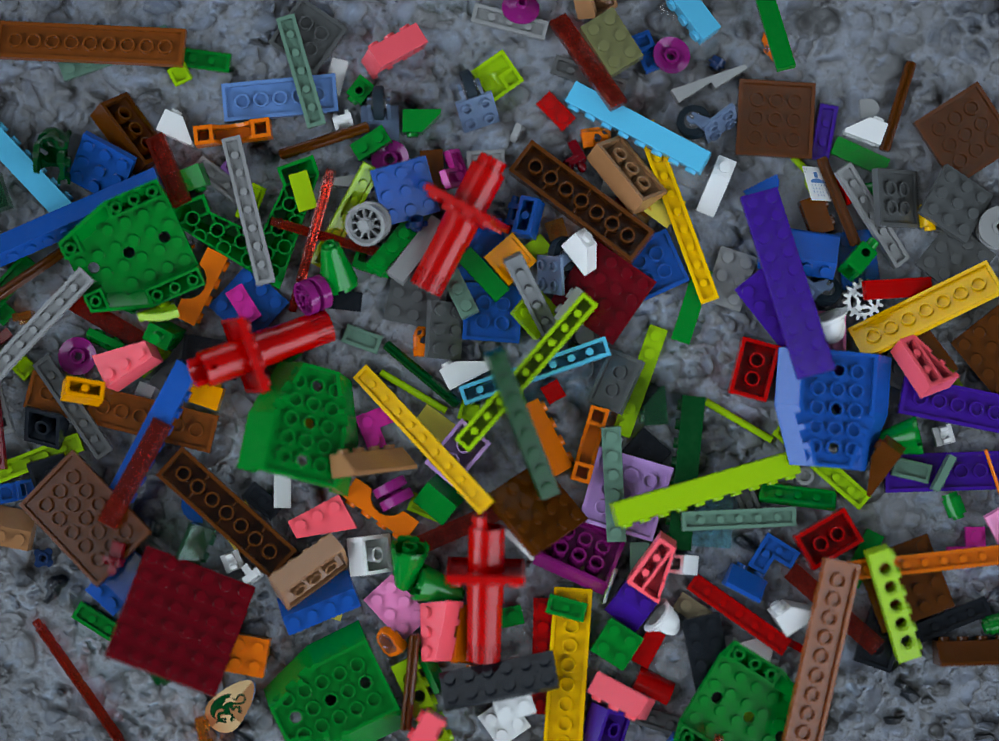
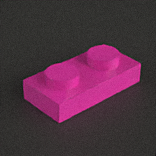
(243, 303)

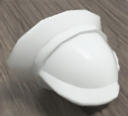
(834, 324)
(663, 619)

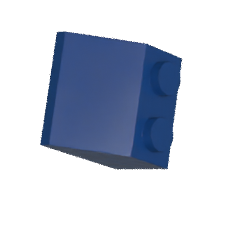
(745, 582)

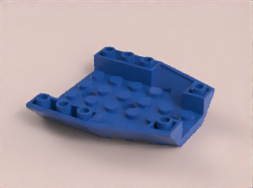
(807, 417)

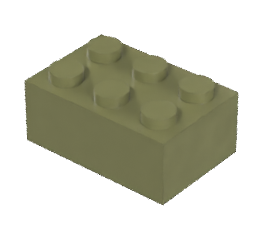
(611, 42)

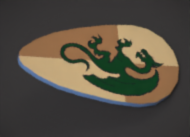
(230, 706)

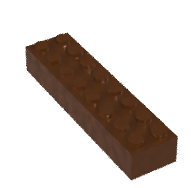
(581, 202)
(226, 512)

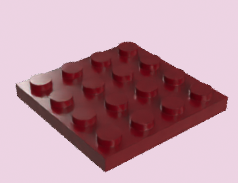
(614, 287)

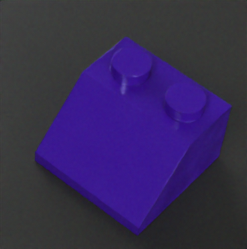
(630, 606)
(605, 724)

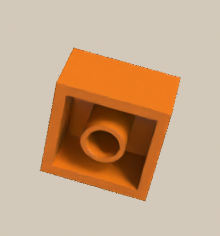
(249, 655)

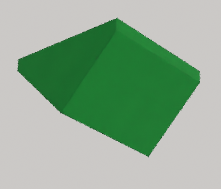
(439, 499)

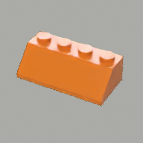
(551, 443)

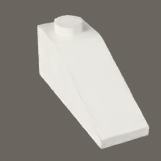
(716, 185)
(461, 372)

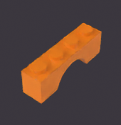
(249, 131)
(213, 264)
(589, 444)
(361, 496)

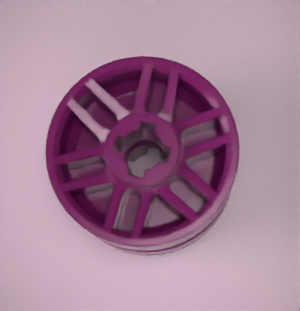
(313, 295)
(393, 493)

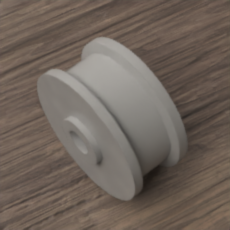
(368, 223)
(988, 228)

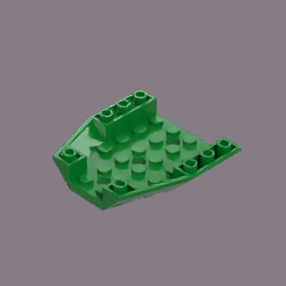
(155, 271)
(278, 432)
(335, 668)
(745, 685)

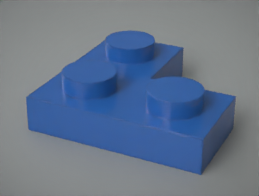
(771, 549)

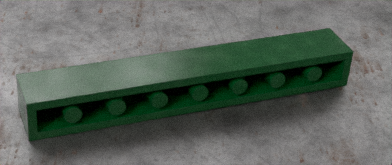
(521, 423)
(686, 459)

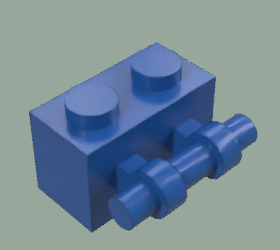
(527, 216)

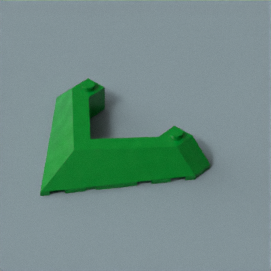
(229, 239)

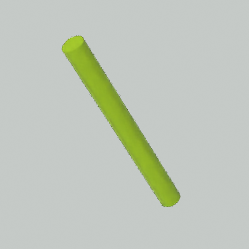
(413, 391)
(738, 420)

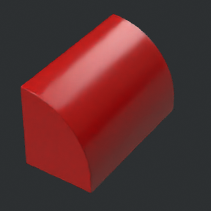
(653, 685)

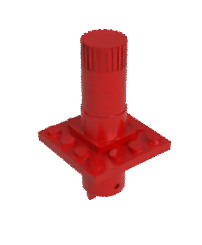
(460, 222)
(250, 353)
(485, 575)

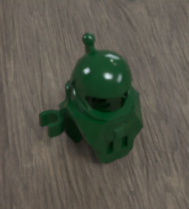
(56, 144)

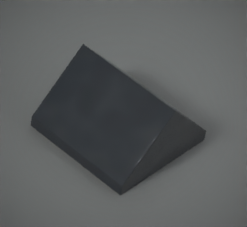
(44, 427)

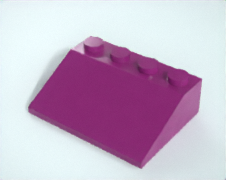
(583, 557)

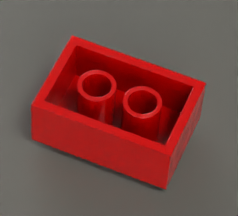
(753, 369)
(827, 538)

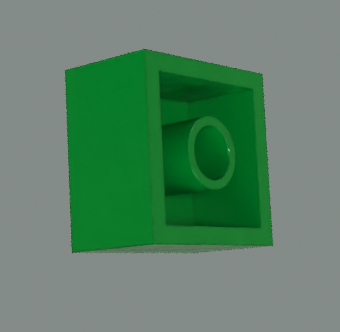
(616, 643)

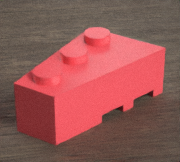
(393, 49)
(126, 364)
(922, 367)
(323, 519)
(653, 567)
(437, 628)
(620, 697)
(429, 726)

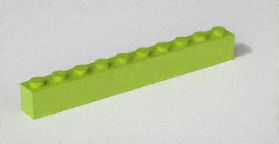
(528, 369)
(701, 489)

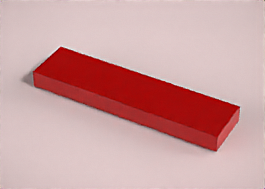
(894, 288)

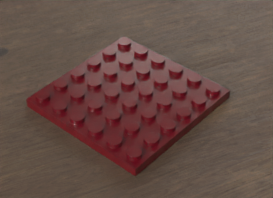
(180, 621)

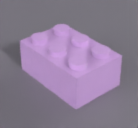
(464, 457)

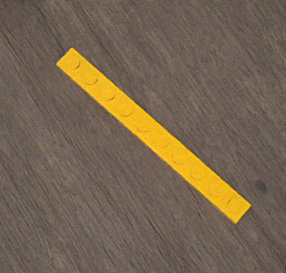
(683, 228)
(423, 439)

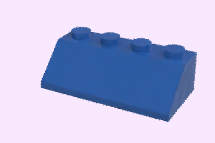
(817, 252)
(327, 602)

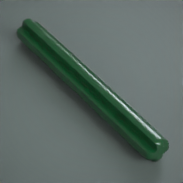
(420, 373)

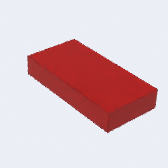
(648, 648)

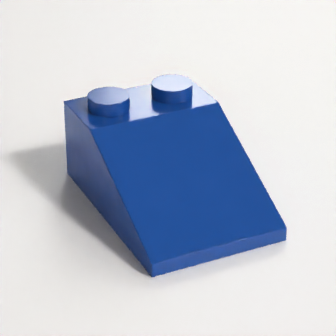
(116, 587)

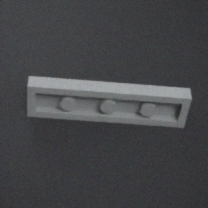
(495, 19)

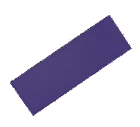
(824, 131)

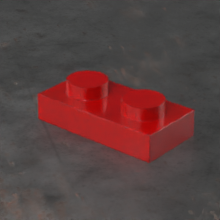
(556, 111)

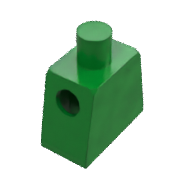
(858, 259)
(162, 334)

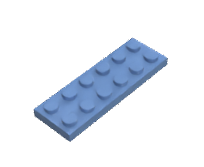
(274, 98)

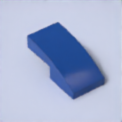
(646, 44)
(15, 491)

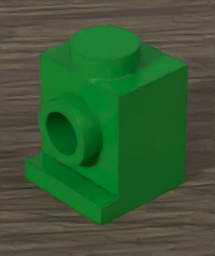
(360, 82)

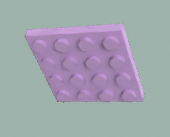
(638, 477)

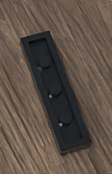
(952, 619)

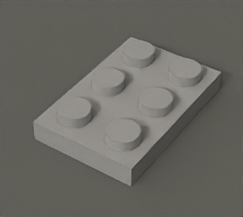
(729, 272)

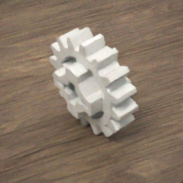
(858, 305)

